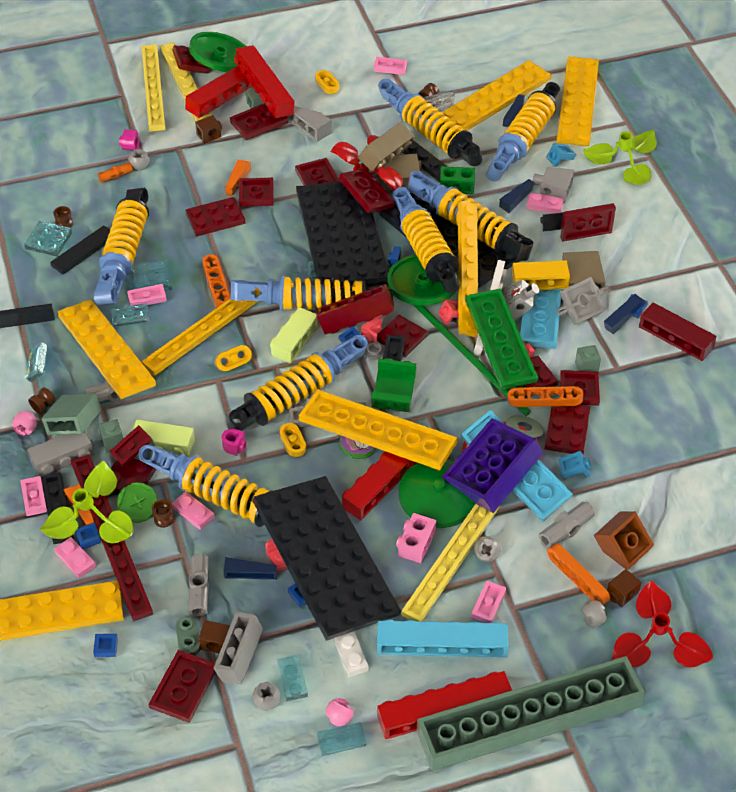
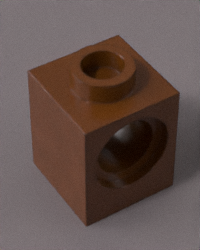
(208, 129)
(623, 588)
(213, 636)

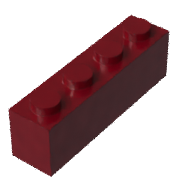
(355, 309)
(677, 331)

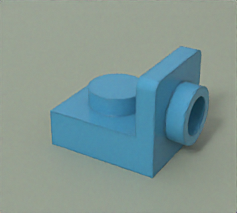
(559, 152)
(574, 464)

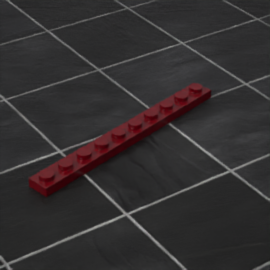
(117, 553)

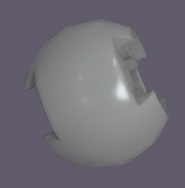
(139, 159)
(495, 552)
(594, 613)
(265, 689)

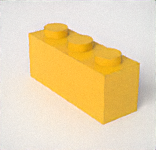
(544, 274)

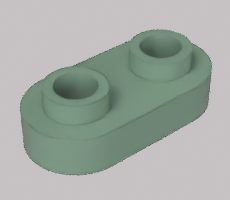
(188, 635)

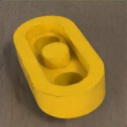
(327, 81)
(232, 358)
(295, 443)

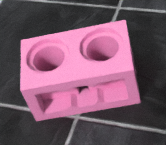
(419, 538)

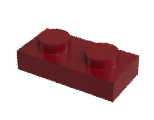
(129, 446)

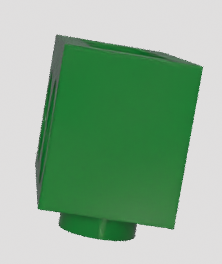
(460, 177)

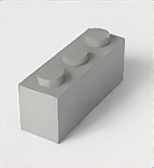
(59, 452)
(238, 648)

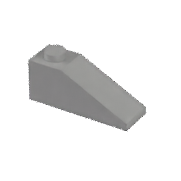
(311, 122)

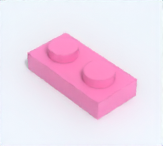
(390, 65)
(544, 203)
(147, 295)
(33, 496)
(193, 510)
(75, 557)
(488, 602)

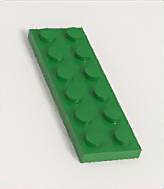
(501, 339)

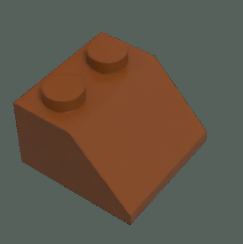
(624, 539)

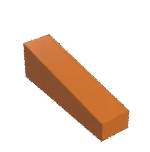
(240, 170)
(84, 516)

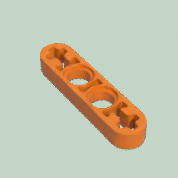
(215, 281)
(545, 399)
(577, 574)

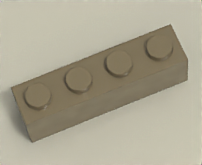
(386, 146)

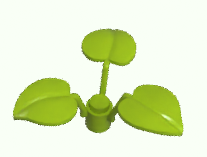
(644, 143)
(101, 482)

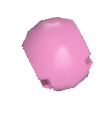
(24, 423)
(339, 712)

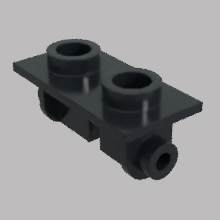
(551, 221)

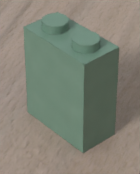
(71, 414)

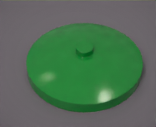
(215, 50)
(412, 285)
(429, 495)

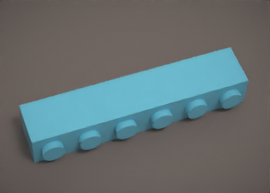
(442, 638)

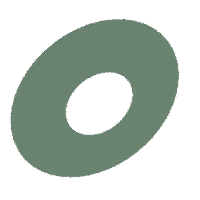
(537, 429)

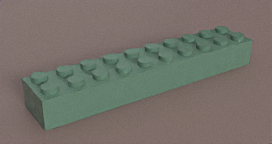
(529, 713)

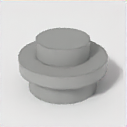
(374, 351)

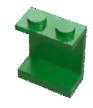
(394, 385)

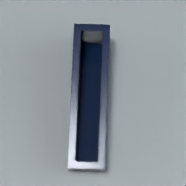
(514, 110)
(514, 197)
(623, 313)
(248, 569)

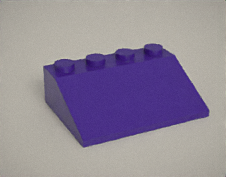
(493, 464)

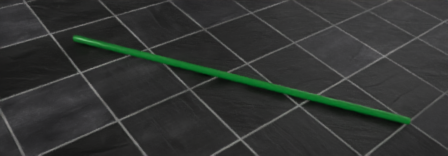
(471, 357)

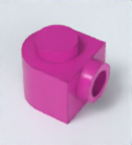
(129, 140)
(233, 441)

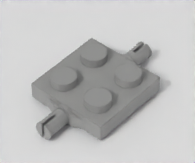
(583, 300)

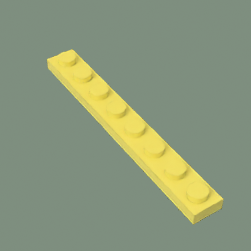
(182, 77)
(153, 88)
(447, 564)

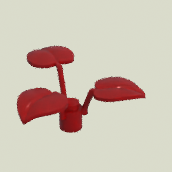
(350, 154)
(655, 603)

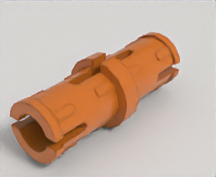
(115, 172)

